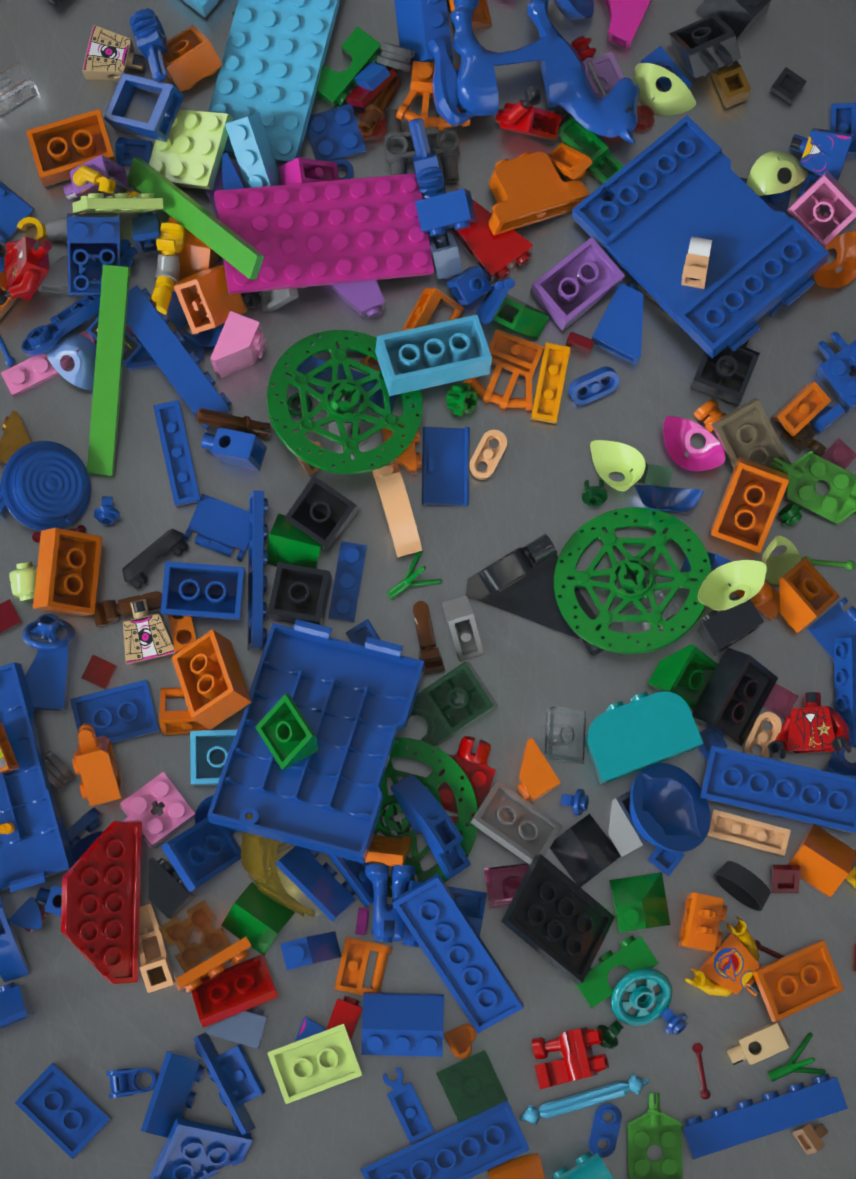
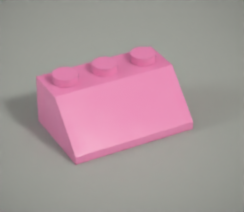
(238, 345)

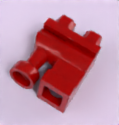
(577, 1057)

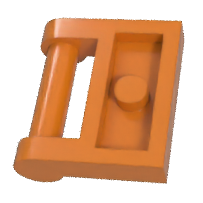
(389, 850)
(354, 965)

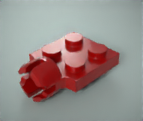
(476, 769)

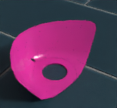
(677, 438)

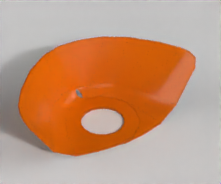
(846, 257)

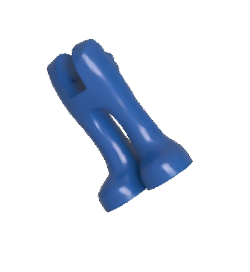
(378, 876)

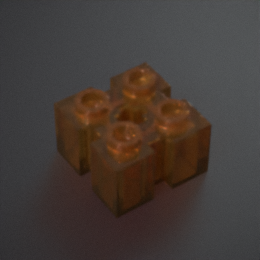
(180, 932)

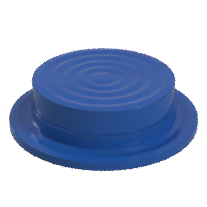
(45, 486)
(669, 808)

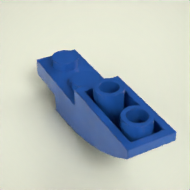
(433, 822)
(11, 956)

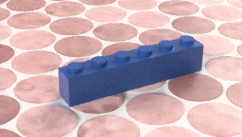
(171, 357)
(763, 1117)

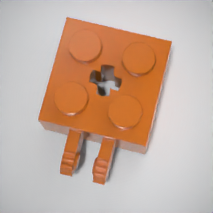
(97, 767)
(702, 922)

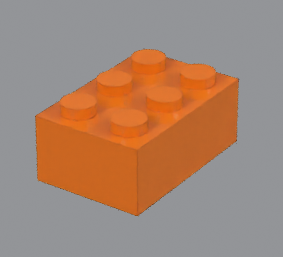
(68, 144)
(749, 504)
(67, 572)
(211, 679)

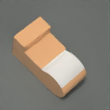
(697, 262)

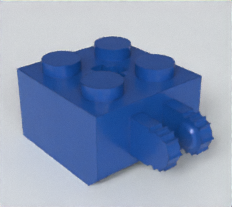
(836, 370)

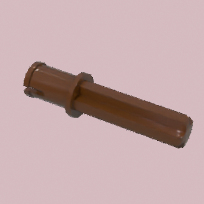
(376, 110)
(227, 421)

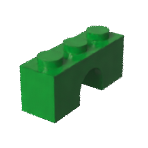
(335, 86)
(632, 955)

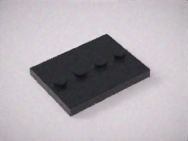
(558, 919)

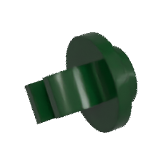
(595, 494)
(609, 1034)

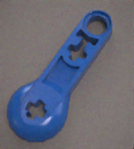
(46, 337)

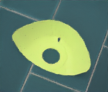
(669, 103)
(764, 173)
(617, 457)
(779, 565)
(741, 575)

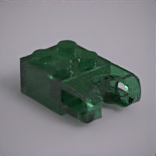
(440, 710)

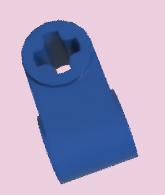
(127, 1081)

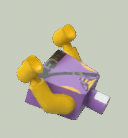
(98, 176)

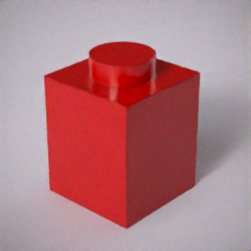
(346, 1013)

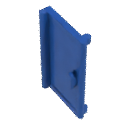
(12, 210)
(447, 457)

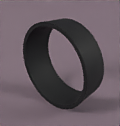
(743, 885)

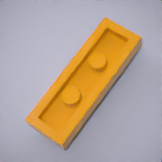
(550, 383)

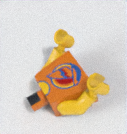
(730, 965)

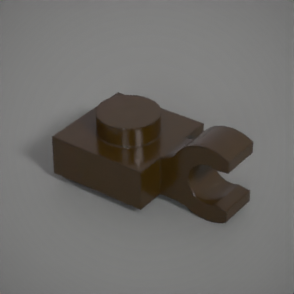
(804, 439)

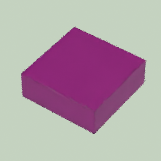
(362, 921)

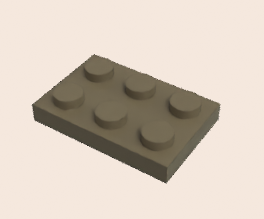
(749, 435)

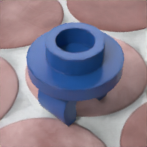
(107, 513)
(579, 801)
(676, 1023)

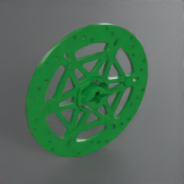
(337, 410)
(629, 590)
(452, 776)

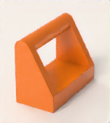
(426, 306)
(176, 721)

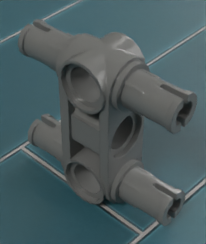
(398, 161)

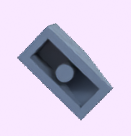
(445, 255)
(242, 1028)

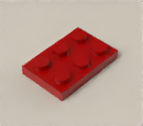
(234, 990)

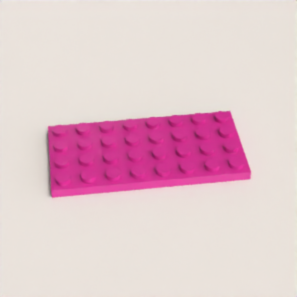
(327, 232)

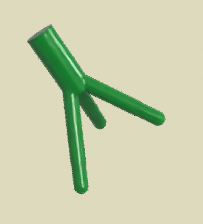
(408, 581)
(792, 1067)

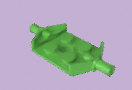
(803, 476)
(659, 1130)

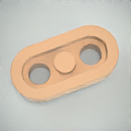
(488, 455)
(761, 737)

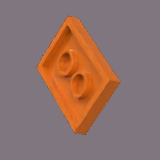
(213, 966)
(798, 980)

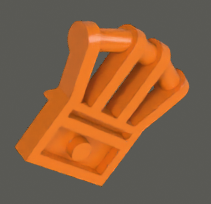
(422, 86)
(513, 355)

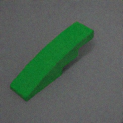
(586, 142)

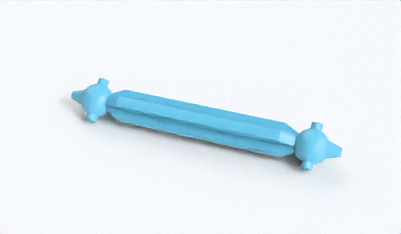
(584, 1099)

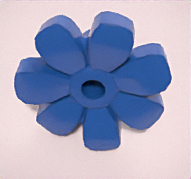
(127, 253)

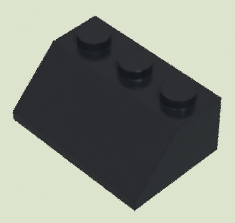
(734, 696)

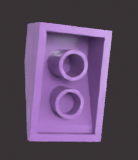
(576, 283)

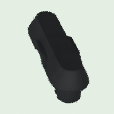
(134, 569)

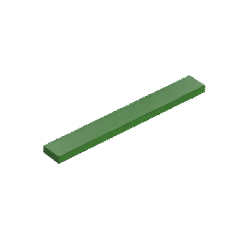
(197, 219)
(108, 370)

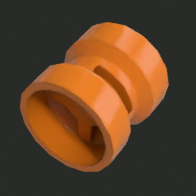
(709, 413)

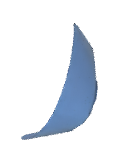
(84, 360)

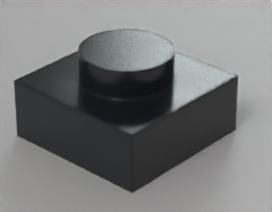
(788, 85)

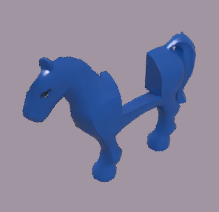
(563, 72)

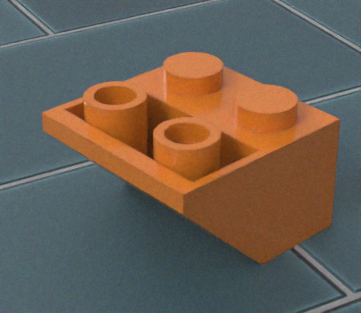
(207, 300)

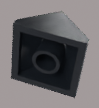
(584, 850)

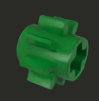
(461, 399)

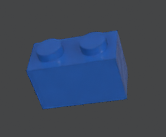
(446, 212)

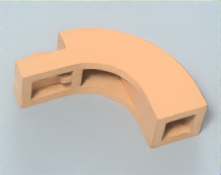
(397, 510)
(153, 952)

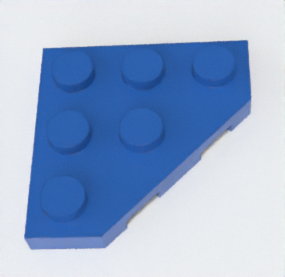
(199, 1150)

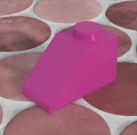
(307, 171)

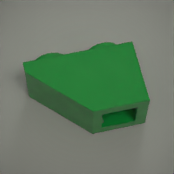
(521, 317)

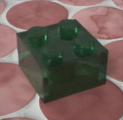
(471, 1086)

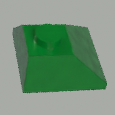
(684, 674)
(639, 902)

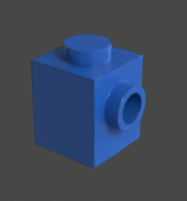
(469, 285)

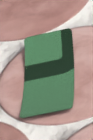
(655, 475)

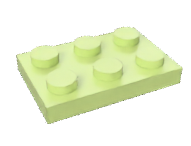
(117, 203)
(314, 1063)

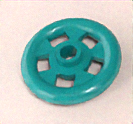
(628, 983)

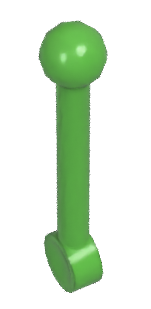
(850, 565)

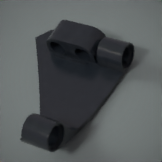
(525, 587)

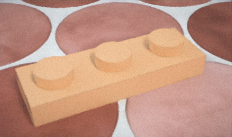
(748, 832)

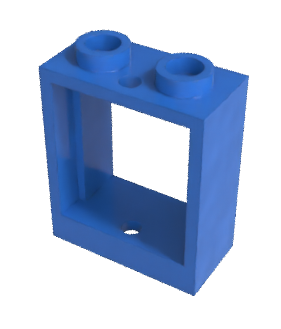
(159, 123)

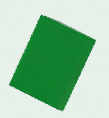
(291, 545)
(287, 733)
(257, 919)

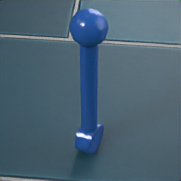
(9, 361)

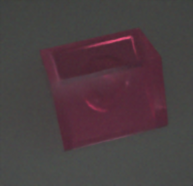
(503, 883)

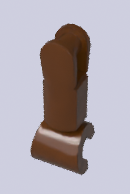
(108, 611)
(426, 638)

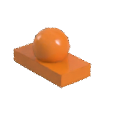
(570, 162)
(766, 601)

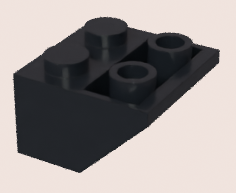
(166, 890)

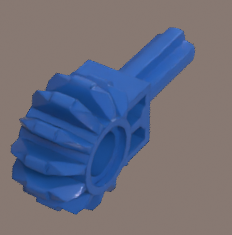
(150, 40)
(425, 161)

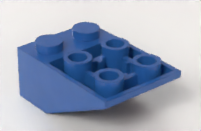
(91, 243)

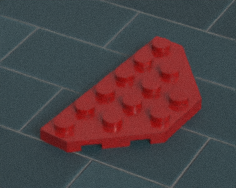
(104, 902)

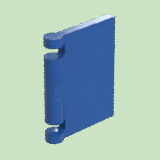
(493, 300)
(220, 527)
(834, 625)

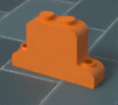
(530, 192)

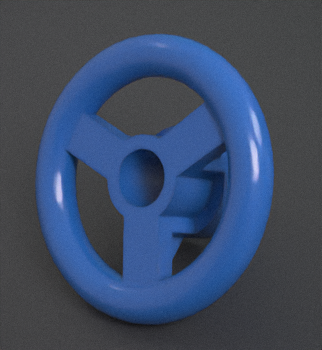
(47, 627)

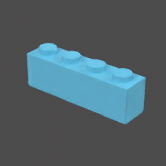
(253, 151)

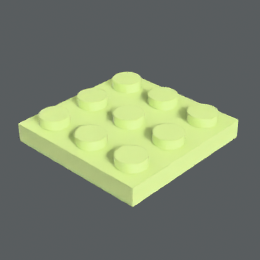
(192, 149)

